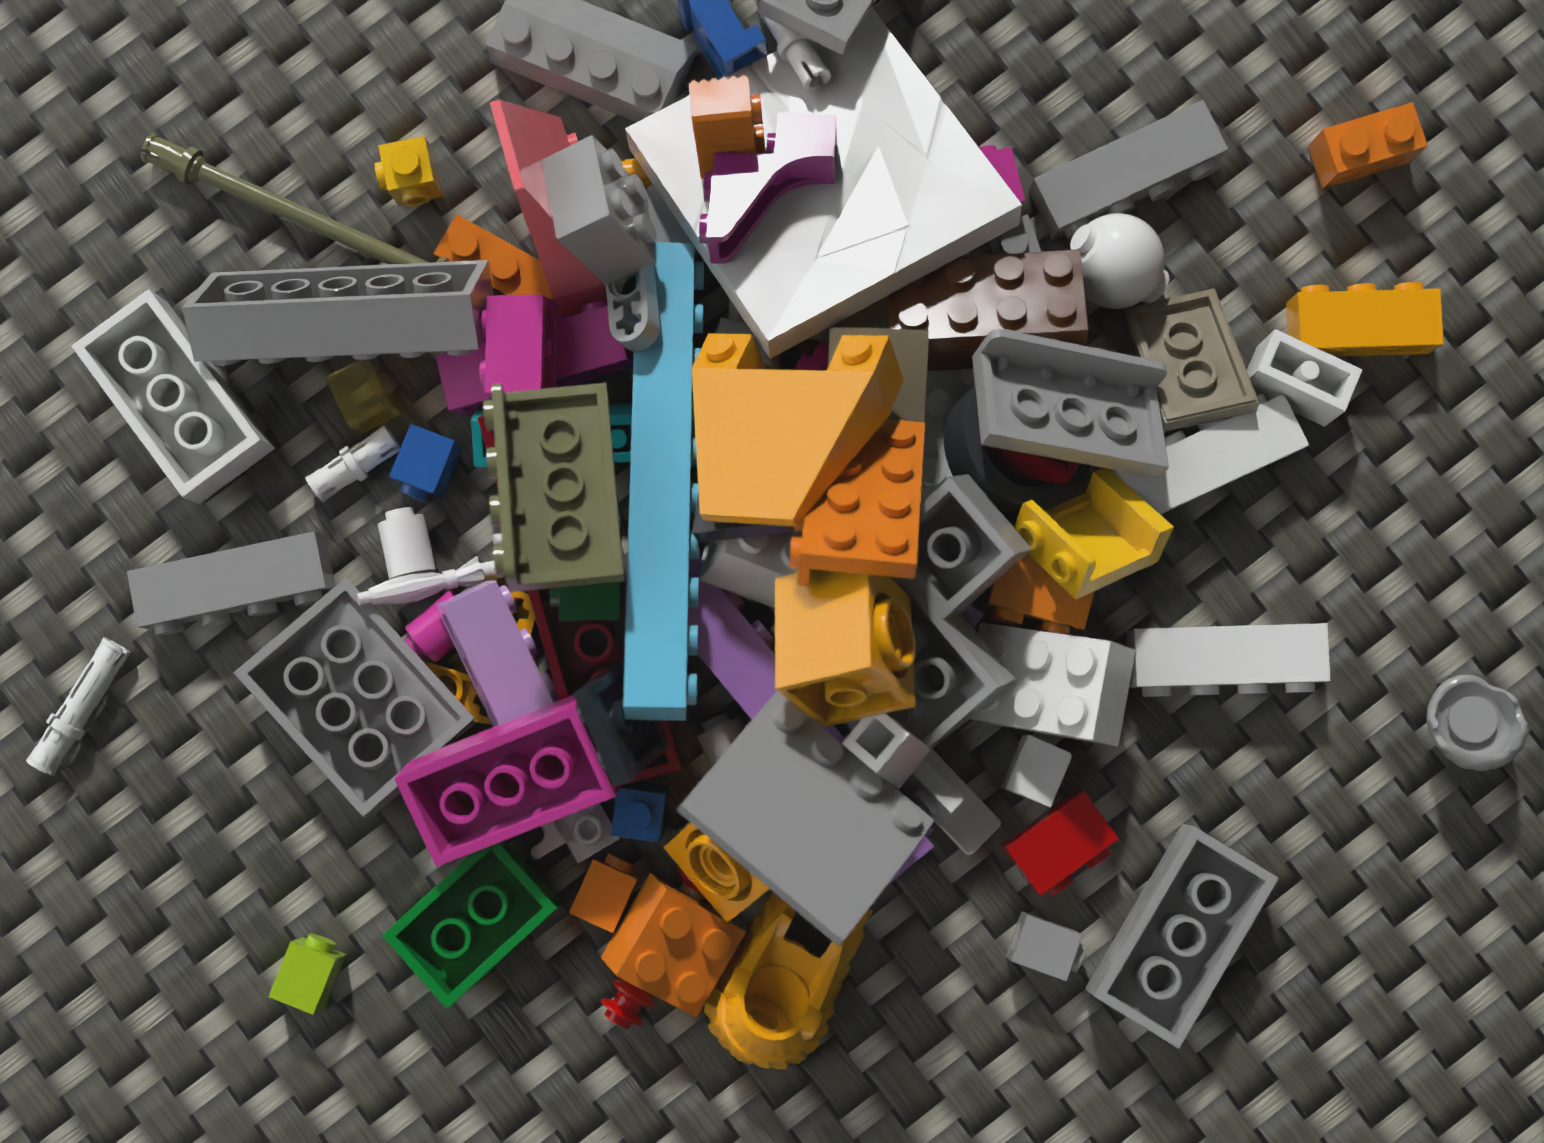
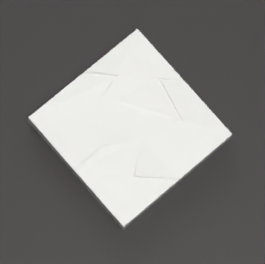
(901, 204)

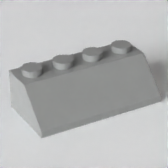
(591, 55)

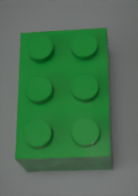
(472, 920)

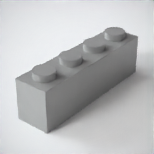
(1128, 170)
(231, 582)

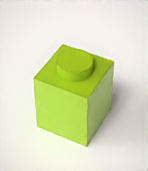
(308, 973)

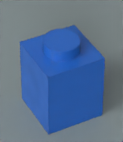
(425, 463)
(640, 811)

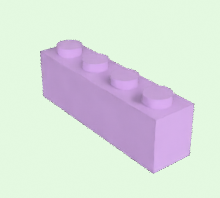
(496, 652)

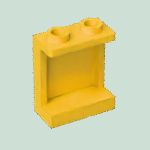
(1094, 535)

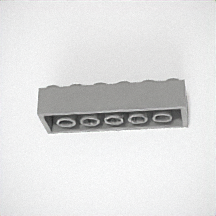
(339, 312)

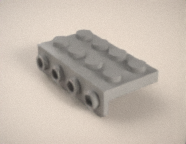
(1070, 402)

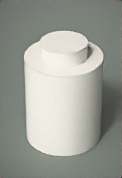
(406, 543)

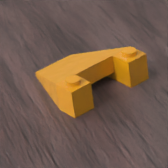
(783, 435)

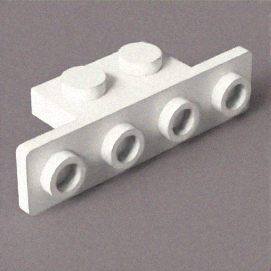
(950, 803)

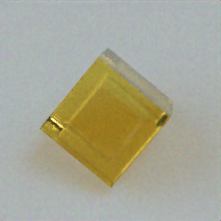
(362, 395)

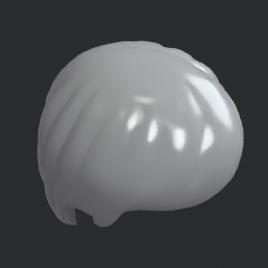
(1476, 723)

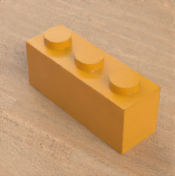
(1367, 319)

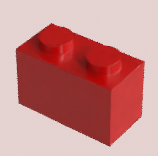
(1061, 844)

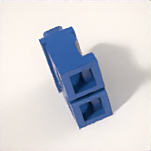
(721, 35)

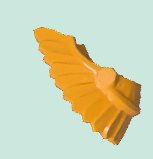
(776, 992)

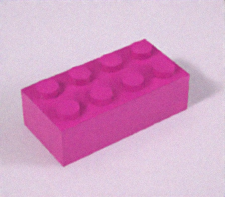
(504, 781)

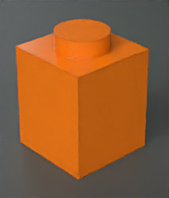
(605, 892)

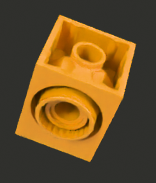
(844, 645)
(715, 872)

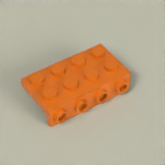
(869, 512)

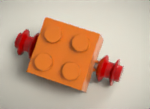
(667, 949)

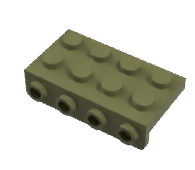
(553, 487)

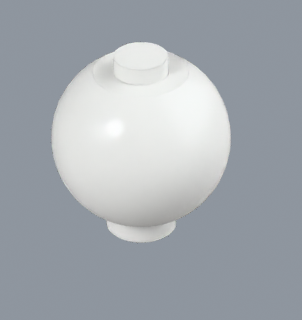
(1120, 261)

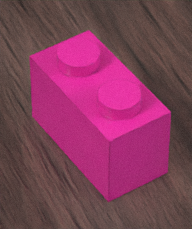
(519, 343)

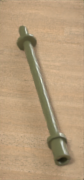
(191, 167)

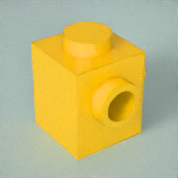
(409, 171)

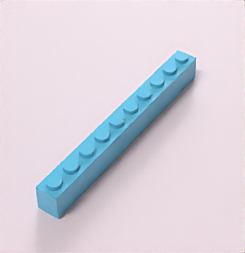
(663, 499)

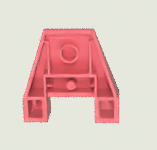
(526, 140)

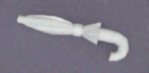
(419, 586)

